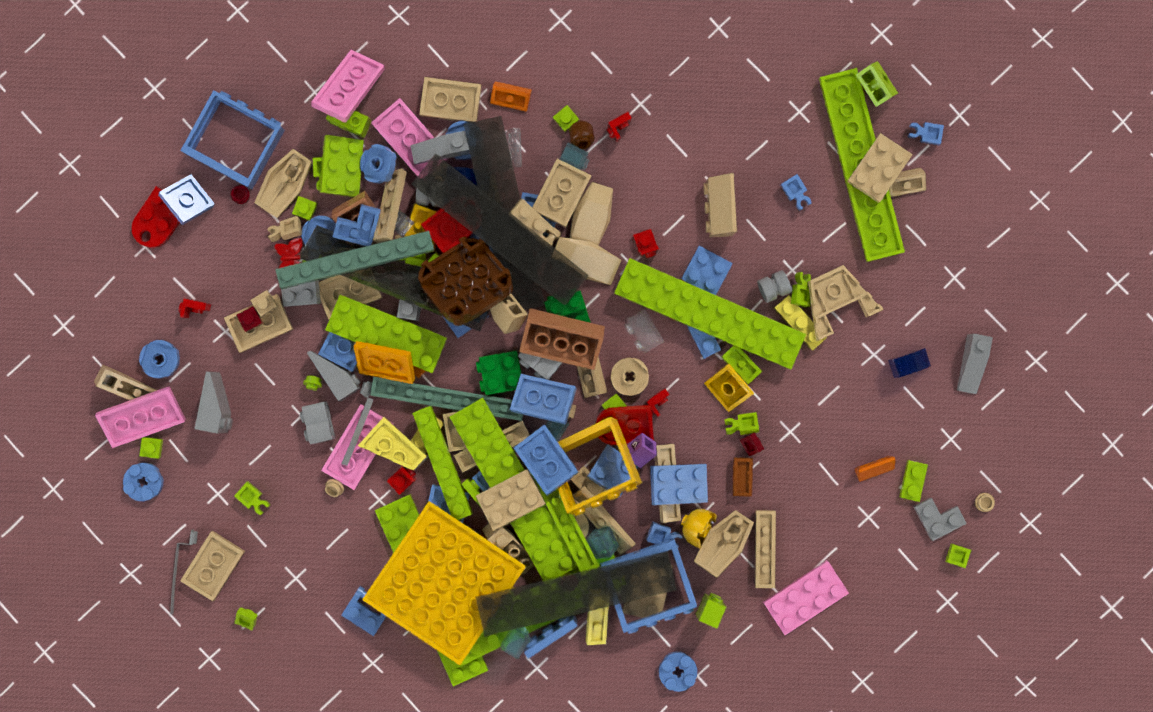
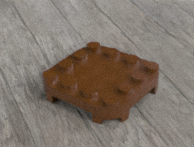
(465, 281)

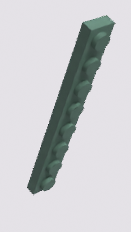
(354, 260)
(439, 397)

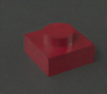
(249, 319)
(751, 444)

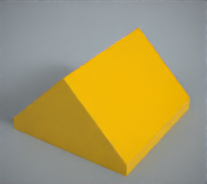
(728, 387)

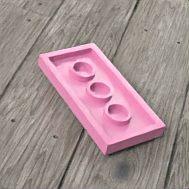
(347, 86)
(401, 130)
(140, 417)
(361, 458)
(805, 597)

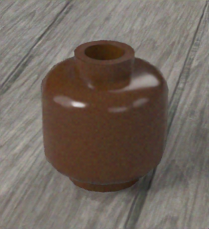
(581, 134)

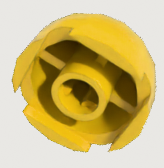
(697, 526)

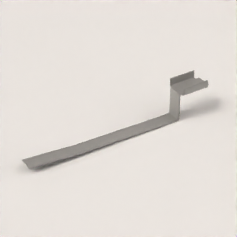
(365, 391)
(193, 540)

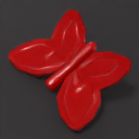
(289, 252)

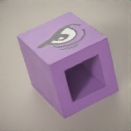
(642, 449)

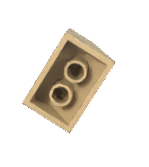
(720, 206)

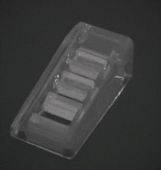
(403, 223)

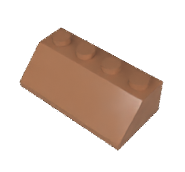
(562, 339)

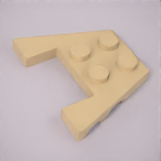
(833, 292)

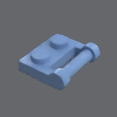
(362, 615)

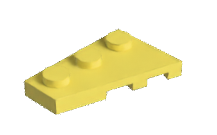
(393, 444)

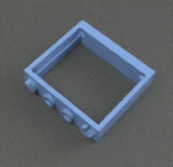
(204, 120)
(666, 614)

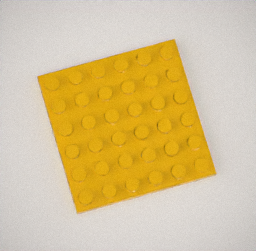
(436, 578)

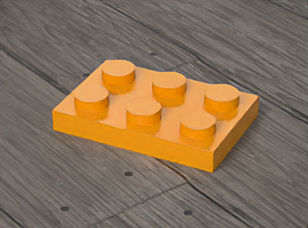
(384, 362)

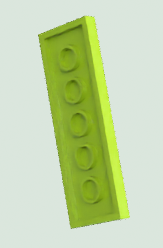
(372, 326)

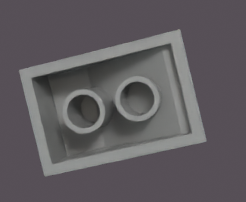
(214, 409)

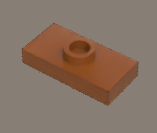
(742, 476)

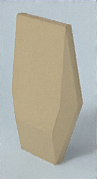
(283, 183)
(592, 214)
(591, 258)
(724, 543)

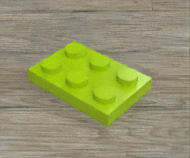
(341, 166)

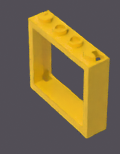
(584, 436)

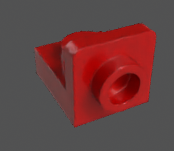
(618, 123)
(646, 243)
(197, 307)
(659, 399)
(402, 479)

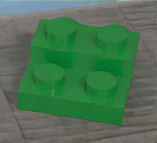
(573, 309)
(499, 372)

